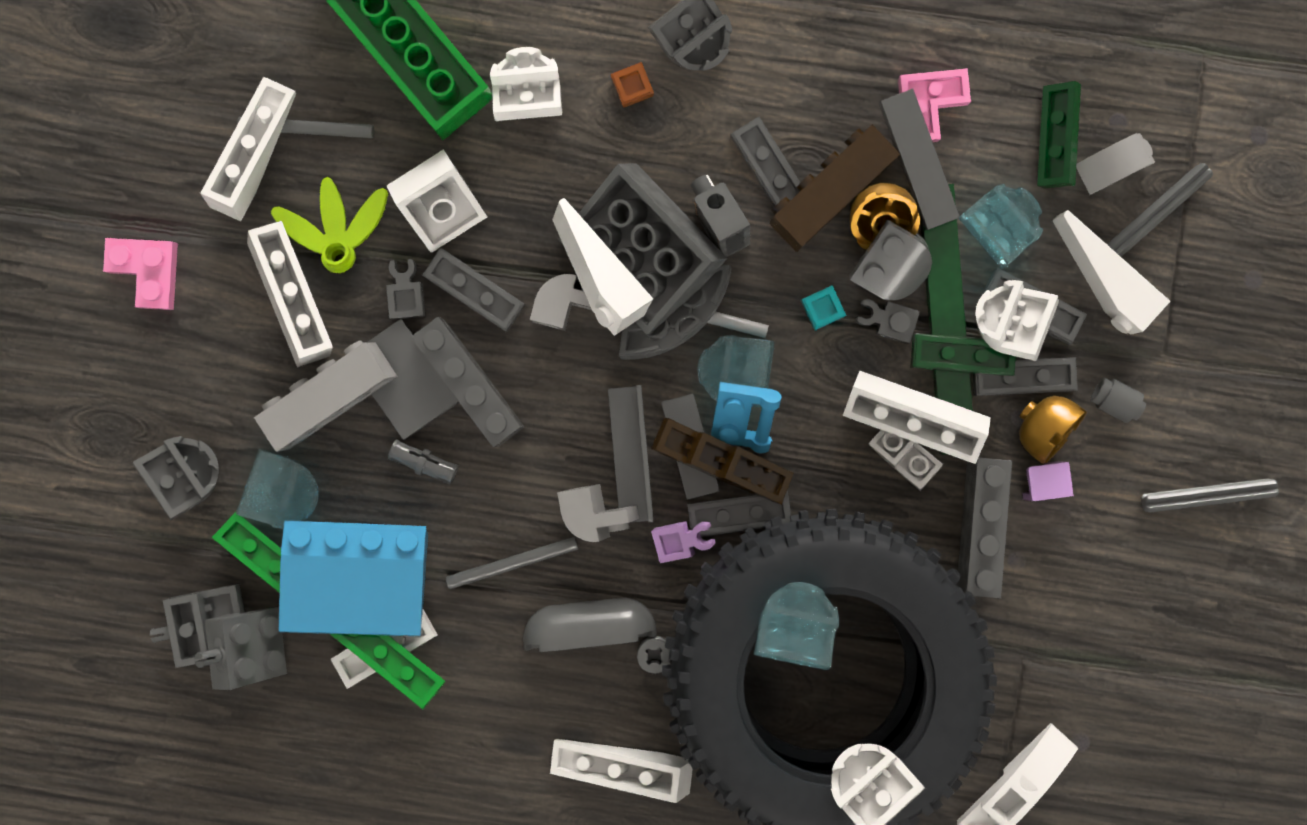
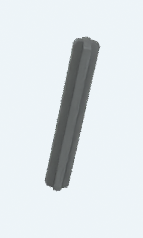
(1160, 209)
(1209, 495)

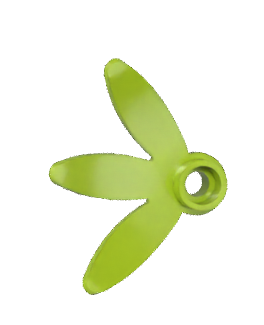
(333, 216)

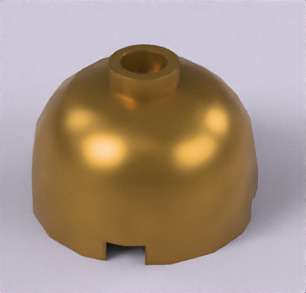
(878, 205)
(1049, 425)

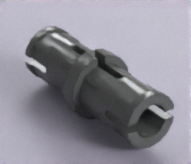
(423, 462)

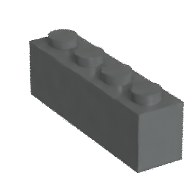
(467, 382)
(984, 527)

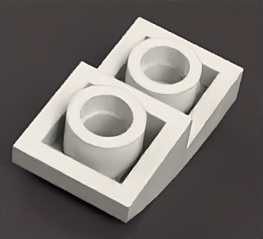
(906, 457)

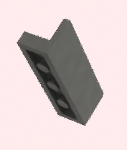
(630, 450)

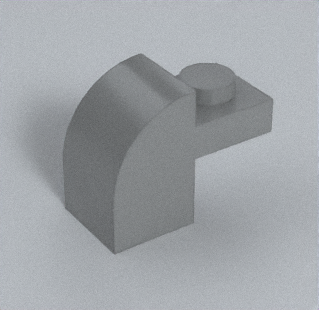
(1115, 162)
(555, 301)
(586, 515)

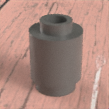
(1118, 400)

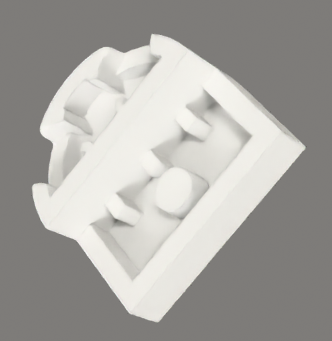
(525, 86)
(1015, 319)
(872, 784)

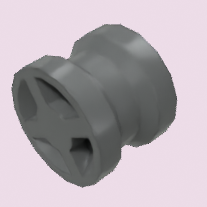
(654, 647)

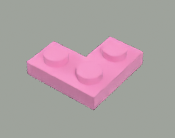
(937, 91)
(152, 263)

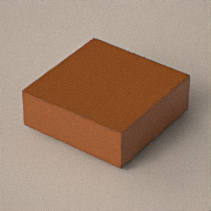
(632, 85)

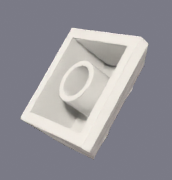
(436, 201)

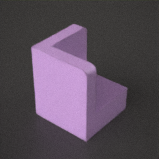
(1049, 481)

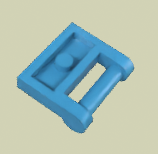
(733, 414)

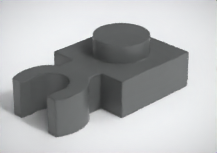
(405, 296)
(893, 321)

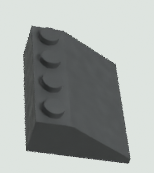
(651, 240)

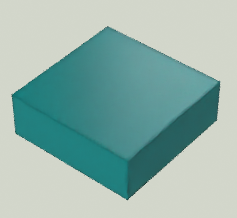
(823, 307)

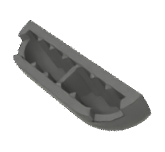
(588, 624)

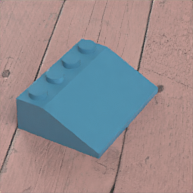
(352, 578)

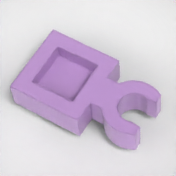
(677, 542)

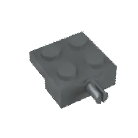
(187, 618)
(243, 648)

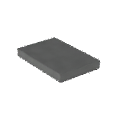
(418, 391)

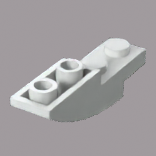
(1023, 781)

